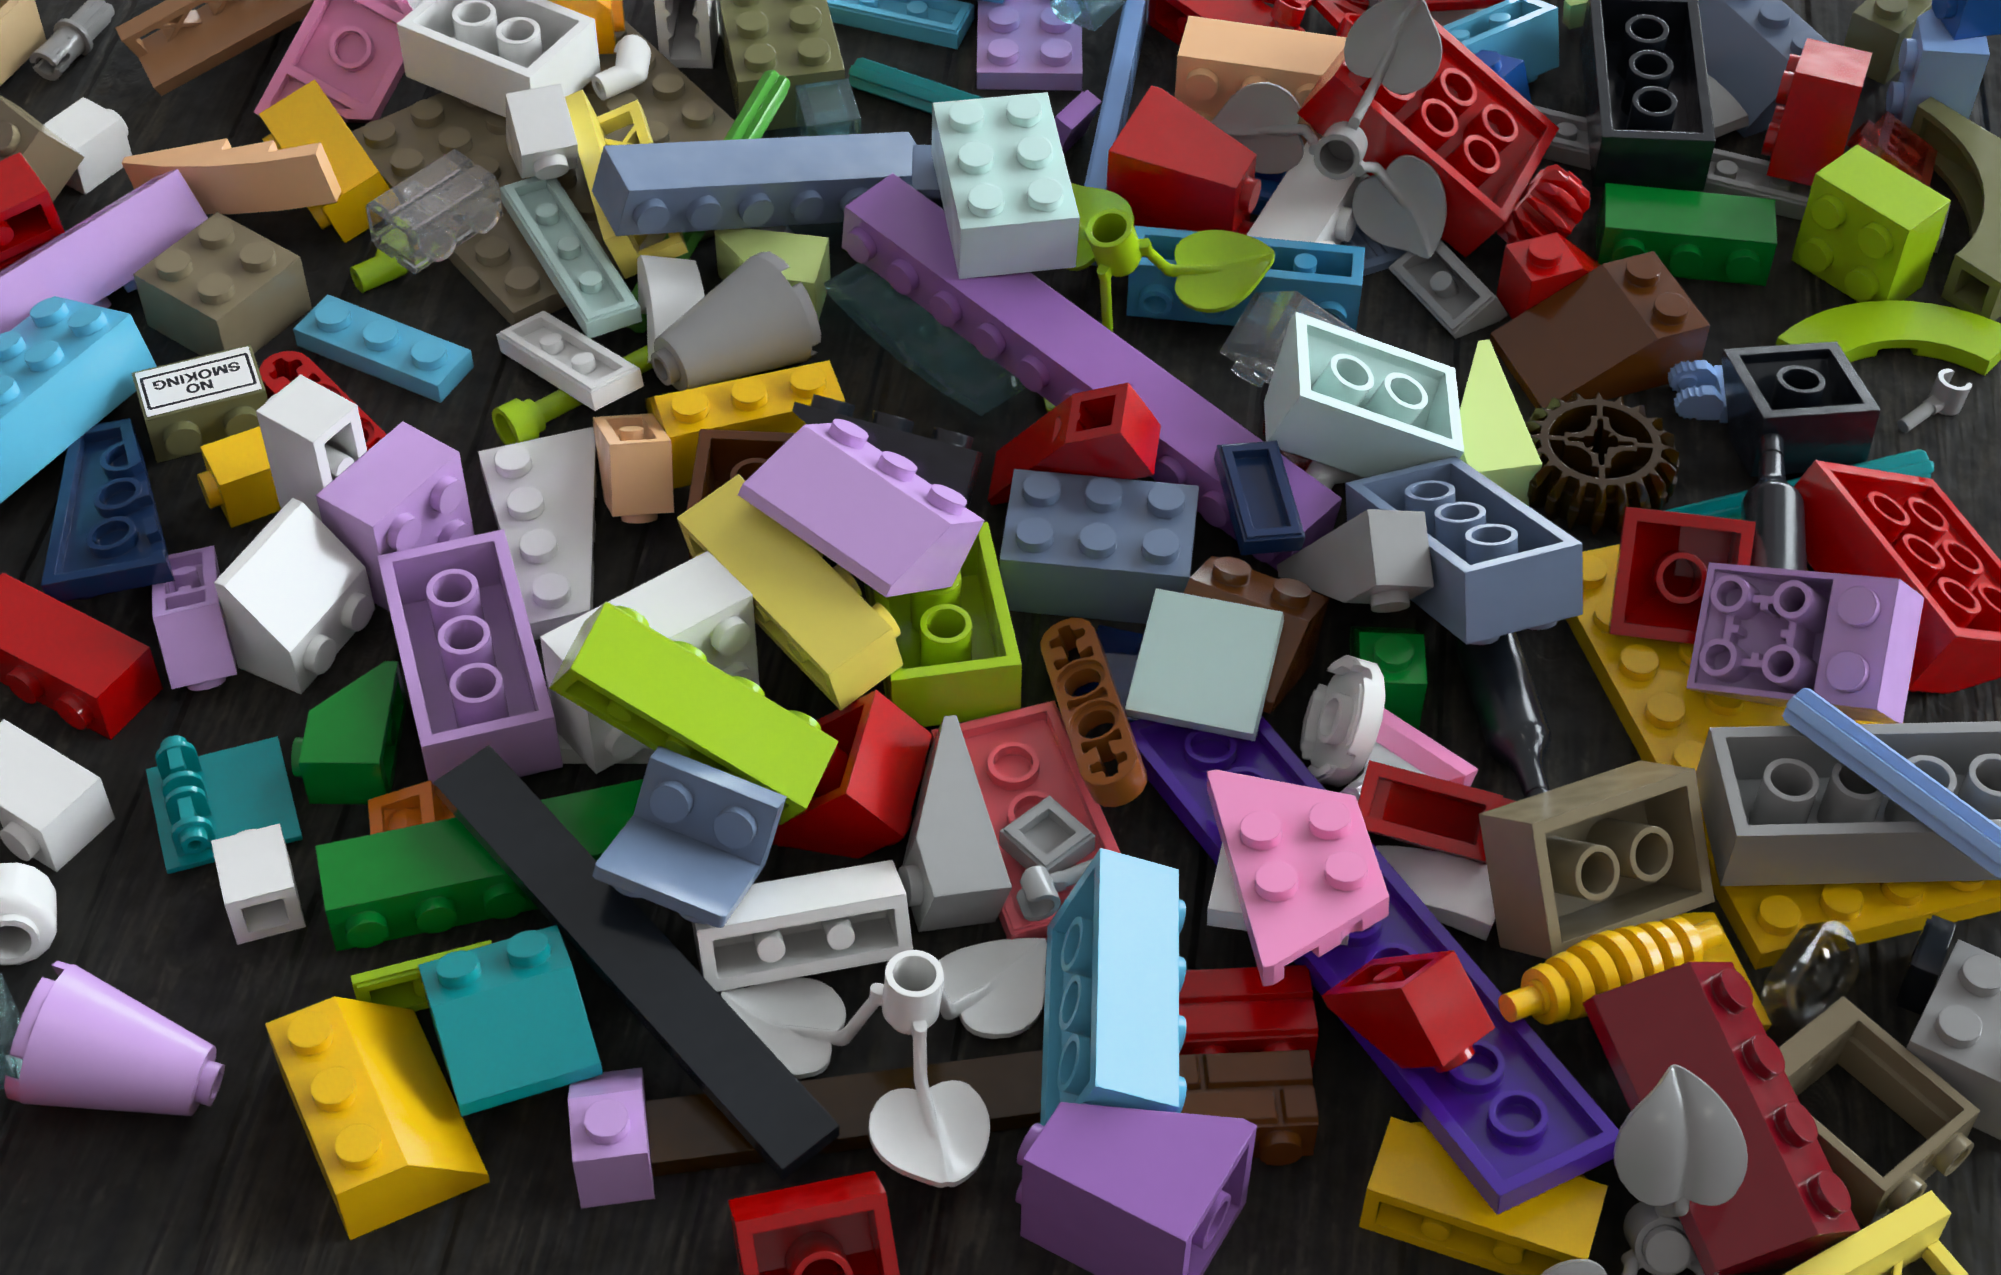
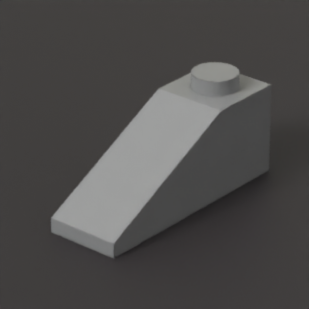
(1368, 560)
(952, 853)

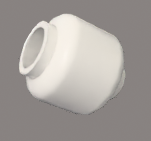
(26, 913)

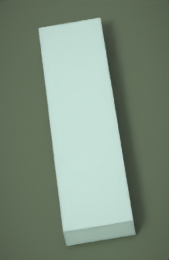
(571, 256)

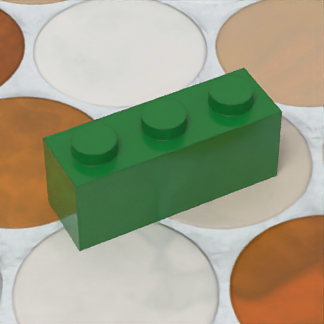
(1689, 232)

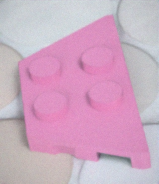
(349, 52)
(1296, 866)

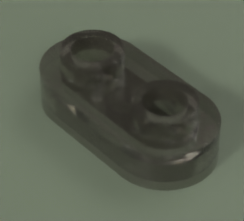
(1810, 975)

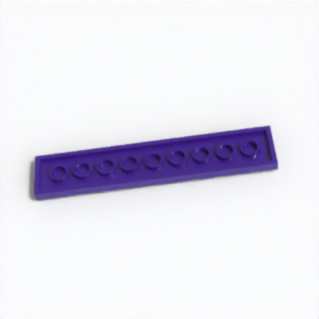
(1503, 1115)

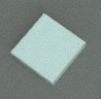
(1205, 664)

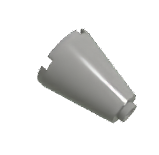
(739, 328)

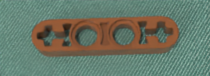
(1093, 709)

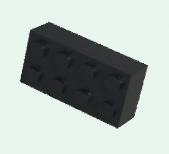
(1647, 94)

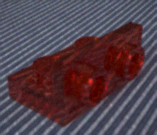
(1897, 145)

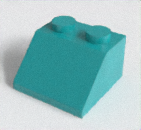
(510, 1019)

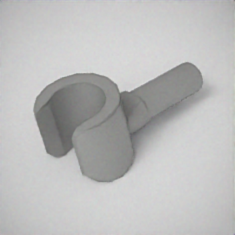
(1941, 399)
(1039, 889)

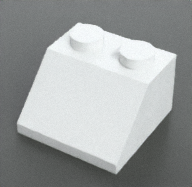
(293, 599)

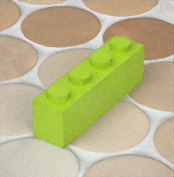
(679, 701)

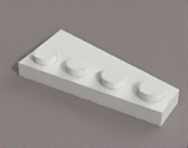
(546, 506)

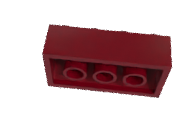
(1707, 1023)

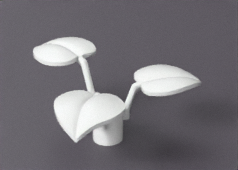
(923, 1131)

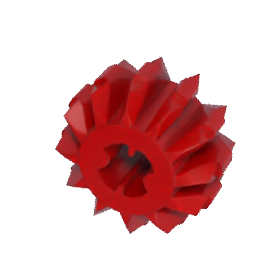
(1548, 205)

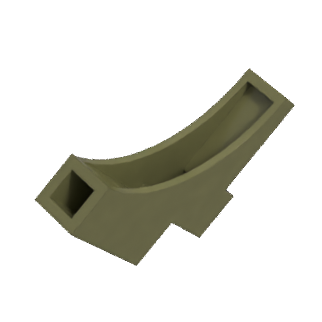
(1971, 167)

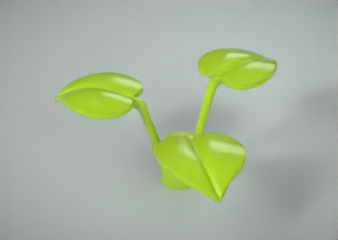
(1212, 266)

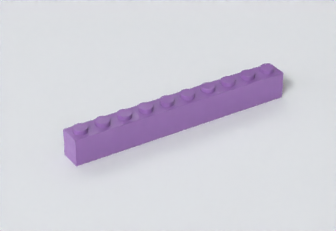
(1058, 348)

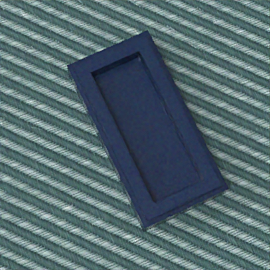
(1259, 498)

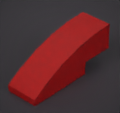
(1426, 810)

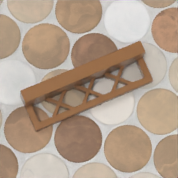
(204, 37)

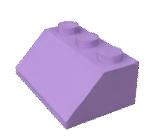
(865, 509)

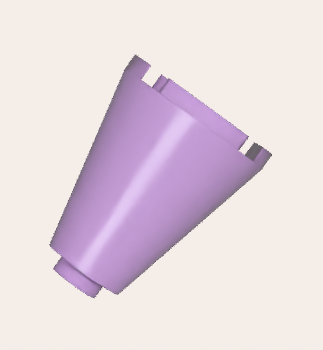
(107, 1051)

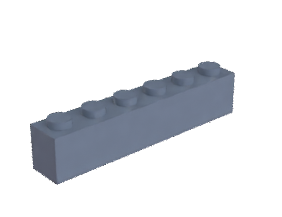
(743, 181)

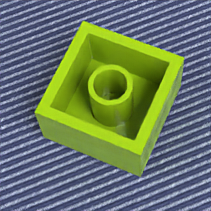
(1869, 228)

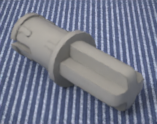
(71, 38)

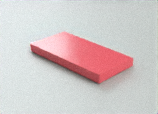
(1018, 764)

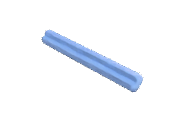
(1896, 778)

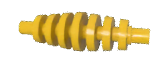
(1604, 962)

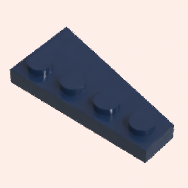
(105, 519)

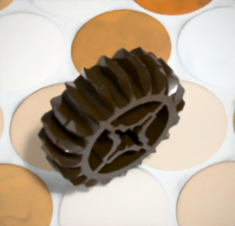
(1600, 461)

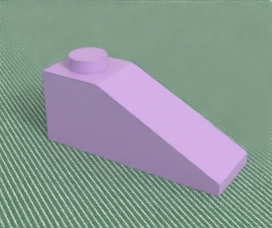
(192, 623)

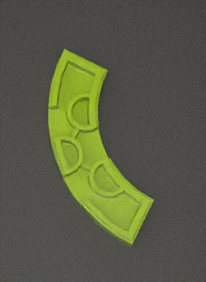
(1923, 327)

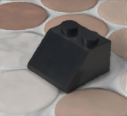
(1805, 397)

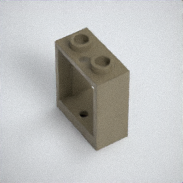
(1900, 1081)

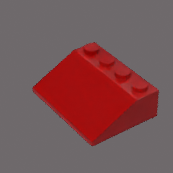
(1462, 123)
(1912, 532)

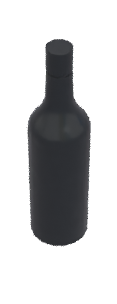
(1776, 510)
(1508, 708)

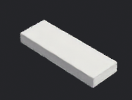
(570, 360)

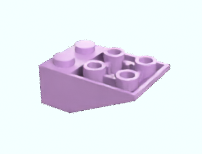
(1790, 630)

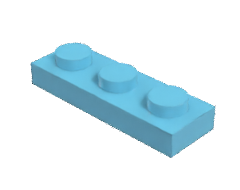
(383, 348)

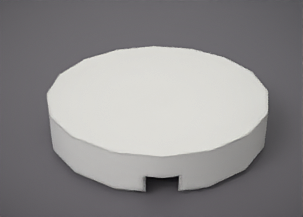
(1343, 721)

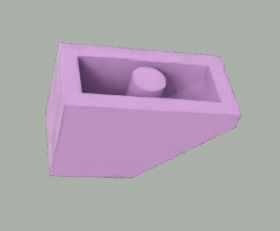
(610, 1138)

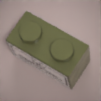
(200, 400)

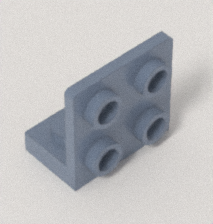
(692, 839)

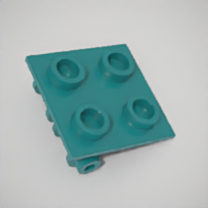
(217, 797)

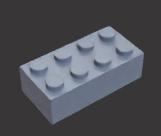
(1490, 553)

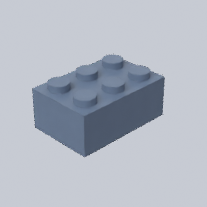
(1095, 544)

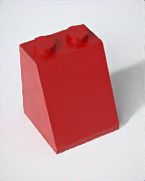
(1182, 169)

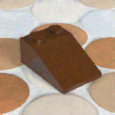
(1604, 334)

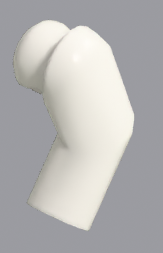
(629, 70)

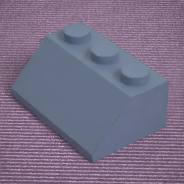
(1749, 50)

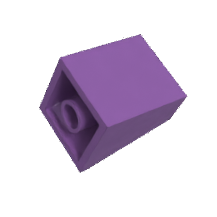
(1133, 1187)

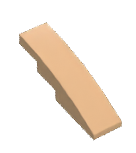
(245, 176)

